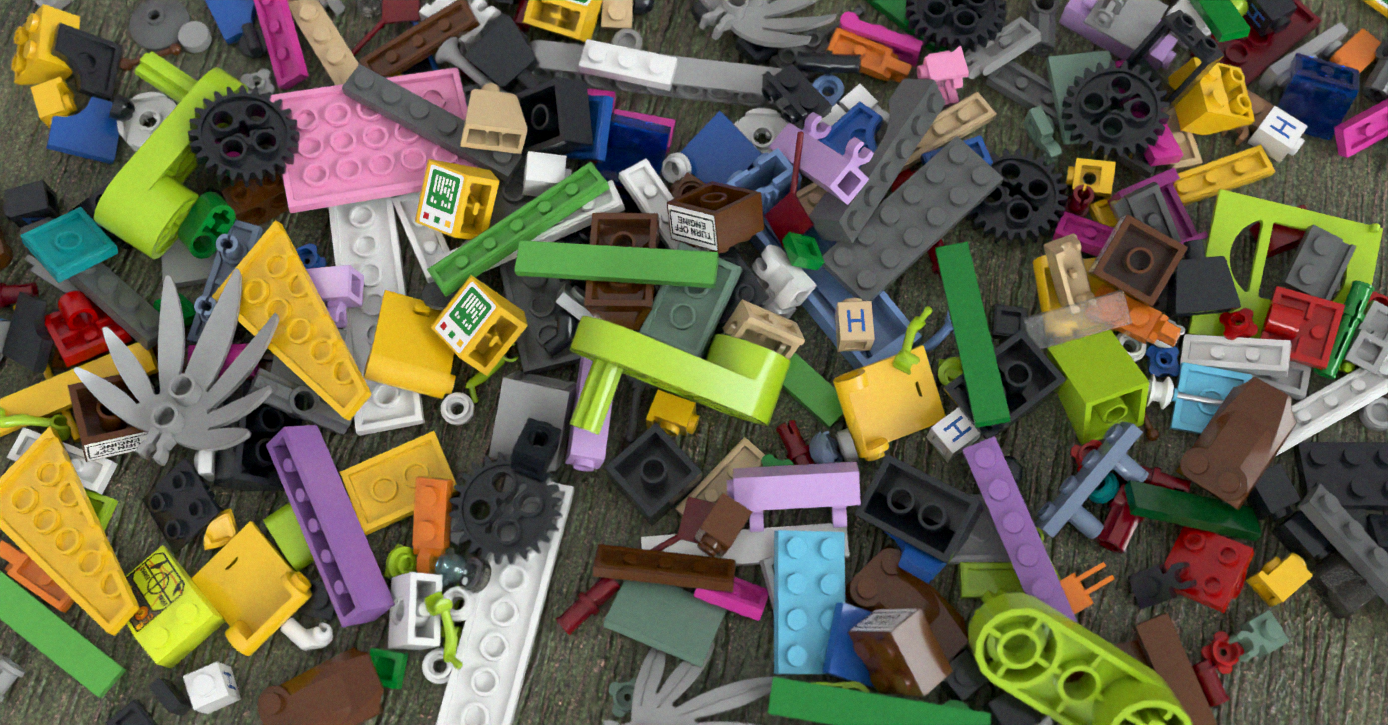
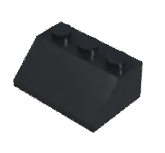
(249, 463)
(919, 509)

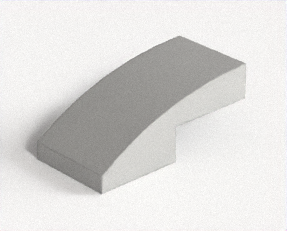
(1370, 339)

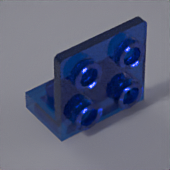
(1319, 94)
(631, 142)

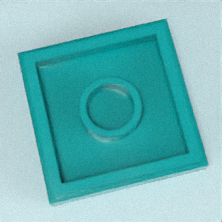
(69, 244)

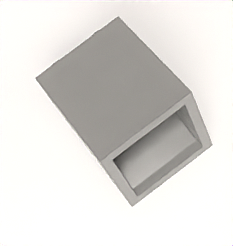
(532, 397)

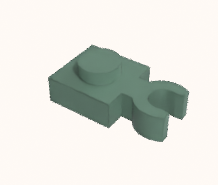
(1040, 131)
(1259, 636)

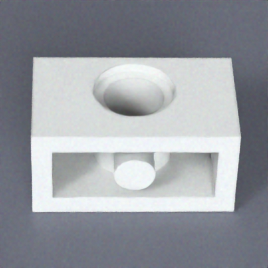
(409, 621)

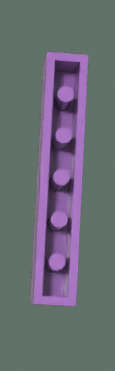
(330, 525)
(1015, 525)

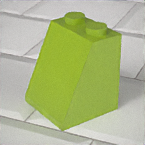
(1100, 385)

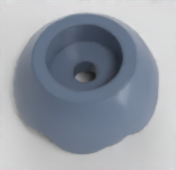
(824, 449)

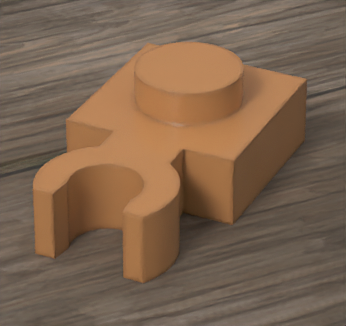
(1260, 110)

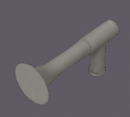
(450, 53)

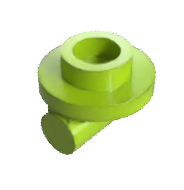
(948, 369)
(400, 561)

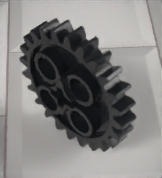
(956, 21)
(236, 111)
(1132, 131)
(1015, 198)
(531, 527)

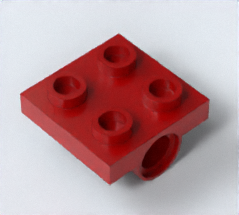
(1307, 322)
(78, 328)
(1214, 563)

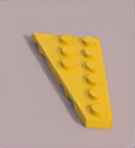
(306, 334)
(58, 529)

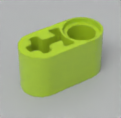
(289, 536)

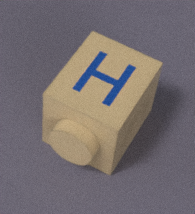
(854, 325)

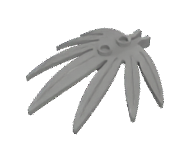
(751, 20)
(184, 404)
(657, 709)

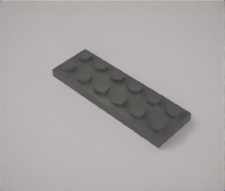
(912, 220)

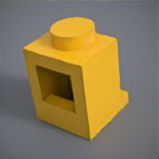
(53, 99)
(1101, 170)
(673, 414)
(1279, 578)

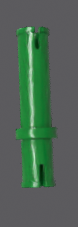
(1351, 317)

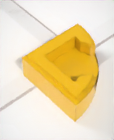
(220, 530)

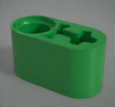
(208, 219)

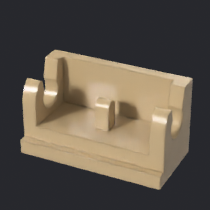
(1068, 270)
(764, 329)

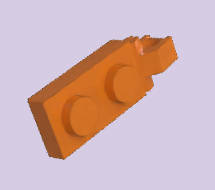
(876, 58)
(1147, 322)
(431, 521)
(31, 576)

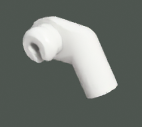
(307, 638)

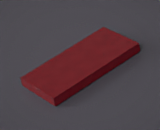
(1257, 53)

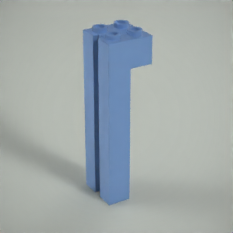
(773, 179)

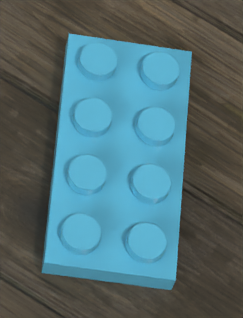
(806, 590)

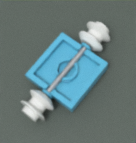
(1197, 394)

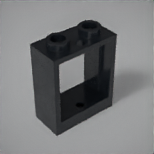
(1186, 30)

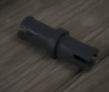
(829, 62)

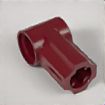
(1118, 523)

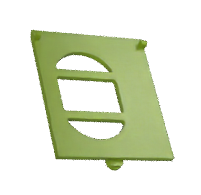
(1236, 211)

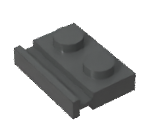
(1148, 207)
(1318, 263)

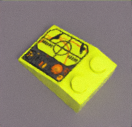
(172, 609)

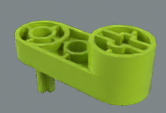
(148, 194)
(733, 379)
(1039, 647)

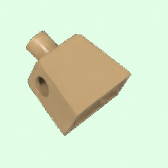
(494, 121)

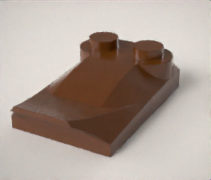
(618, 301)
(1239, 441)
(888, 586)
(332, 693)

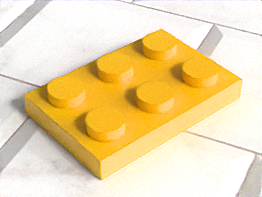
(385, 485)

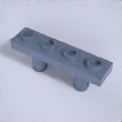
(231, 250)
(1077, 488)

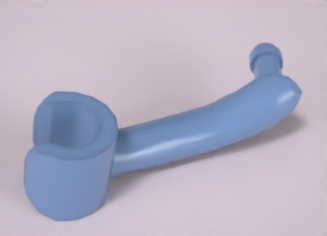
(937, 338)

